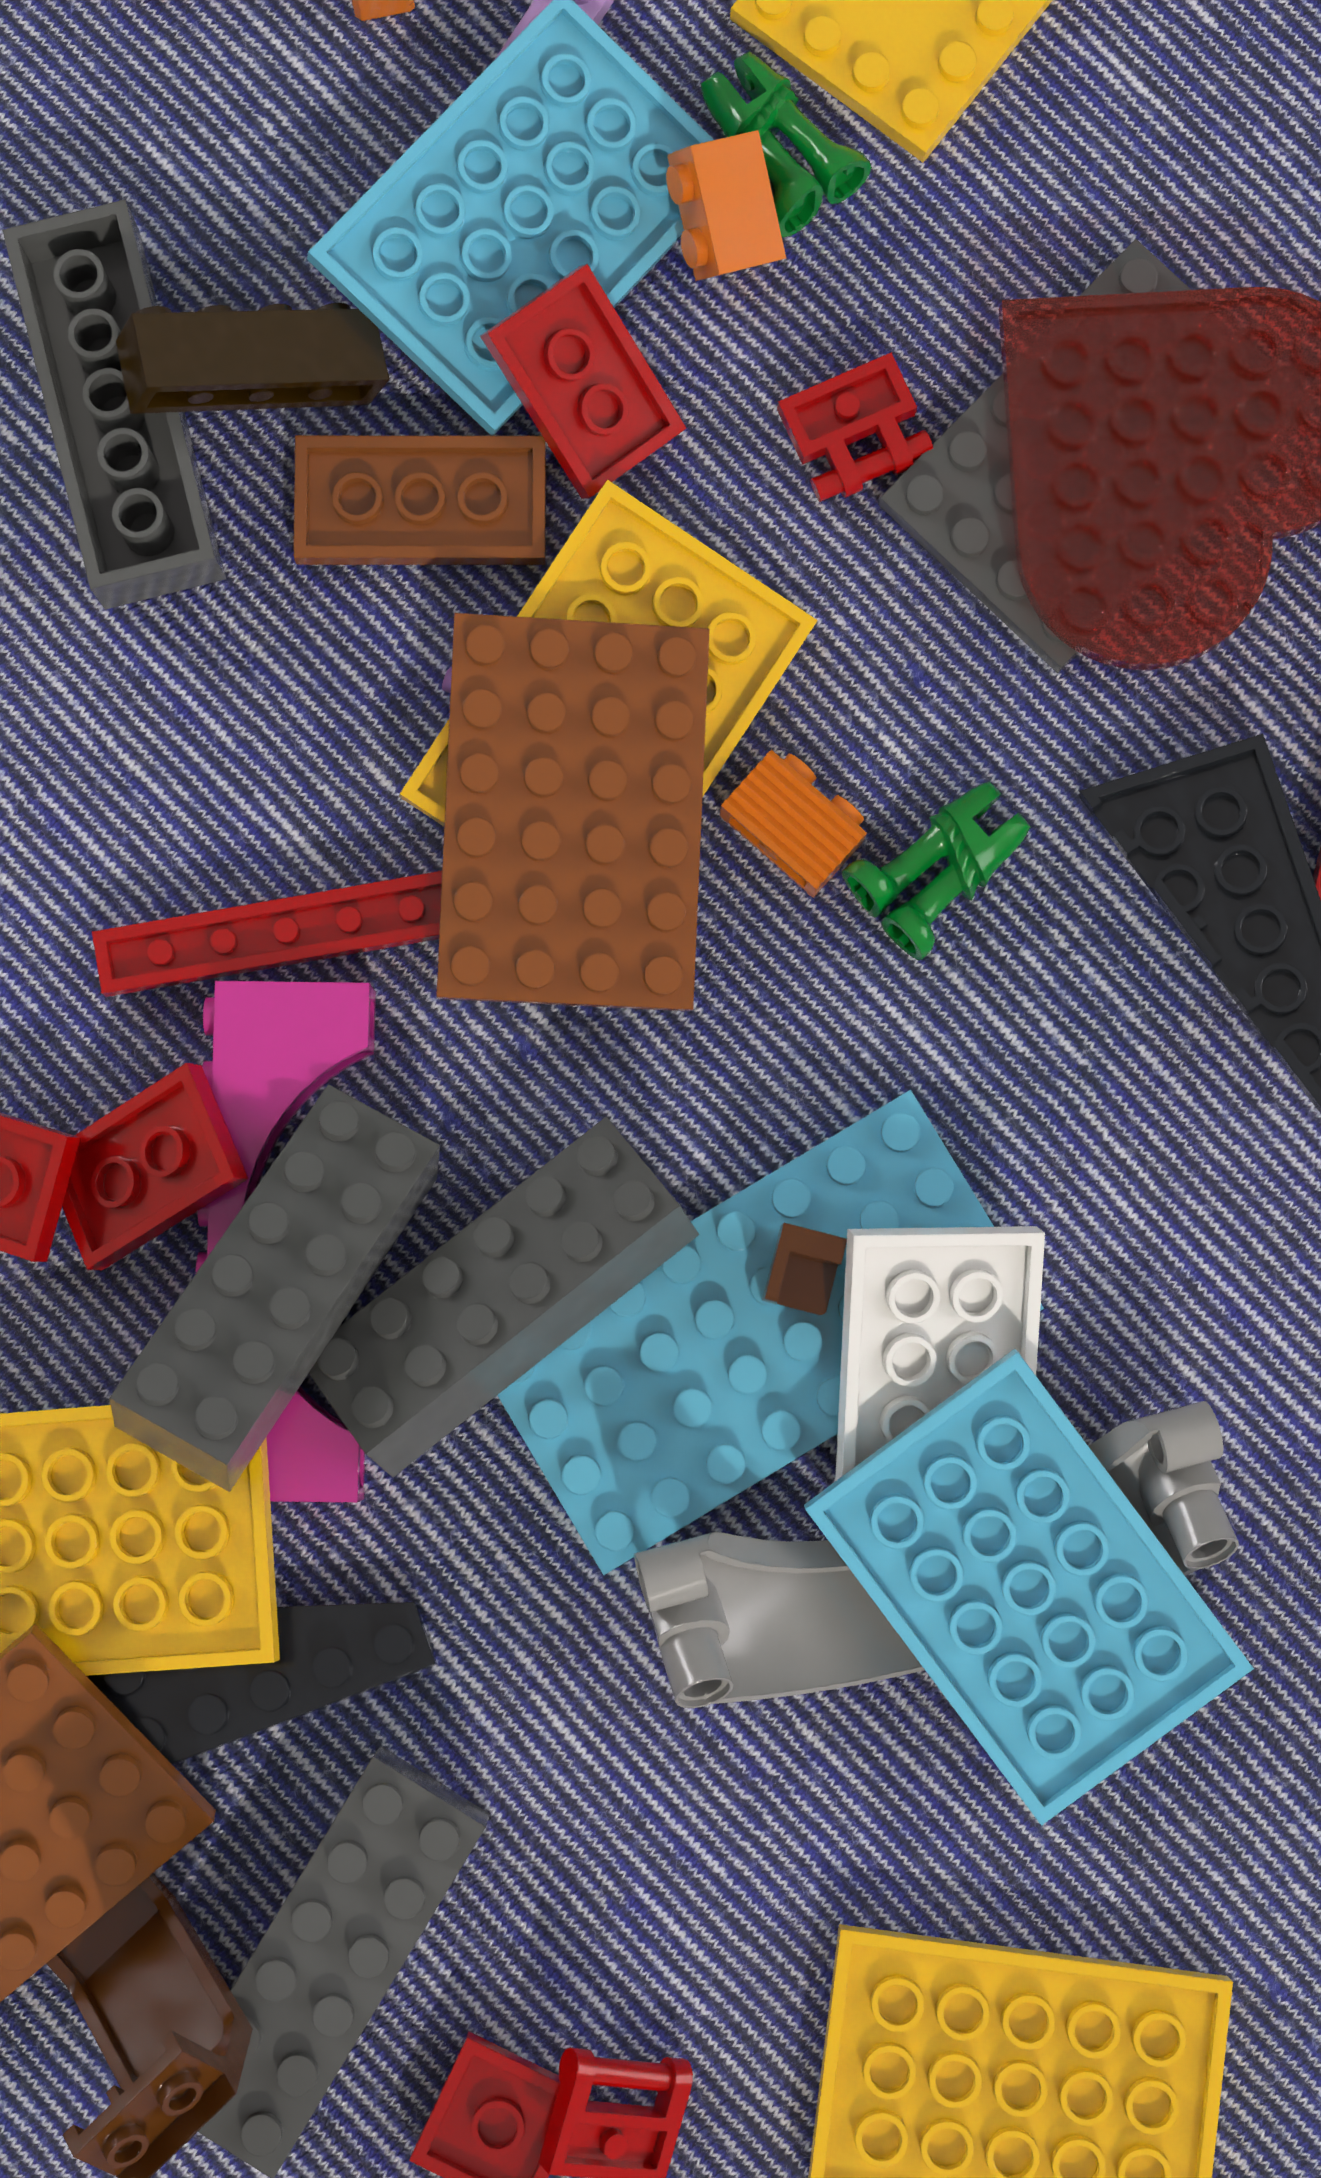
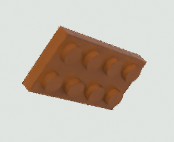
(420, 500)

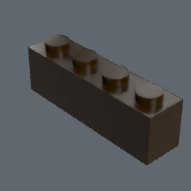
(250, 358)

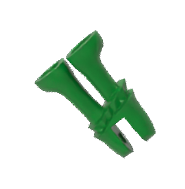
(798, 194)
(970, 861)

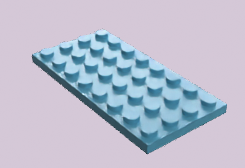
(696, 1379)

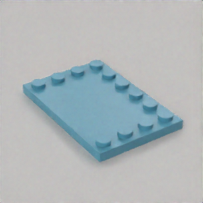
(507, 193)
(1028, 1587)

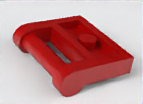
(609, 2137)

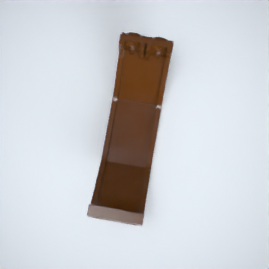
(161, 2026)

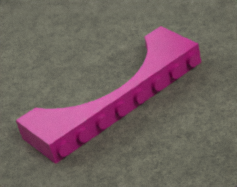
(268, 1059)

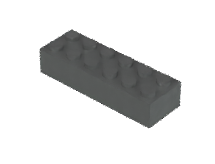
(124, 473)
(275, 1288)
(499, 1297)
(340, 1949)

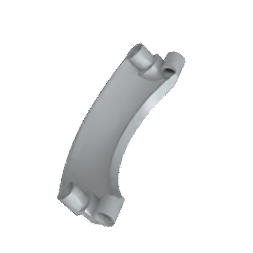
(794, 1620)

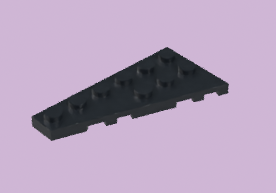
(1234, 879)
(323, 1660)

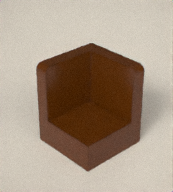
(803, 1269)

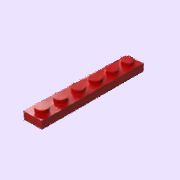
(268, 934)

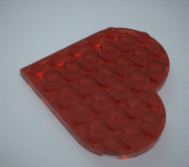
(1158, 460)

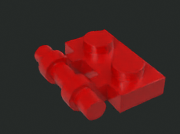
(847, 410)

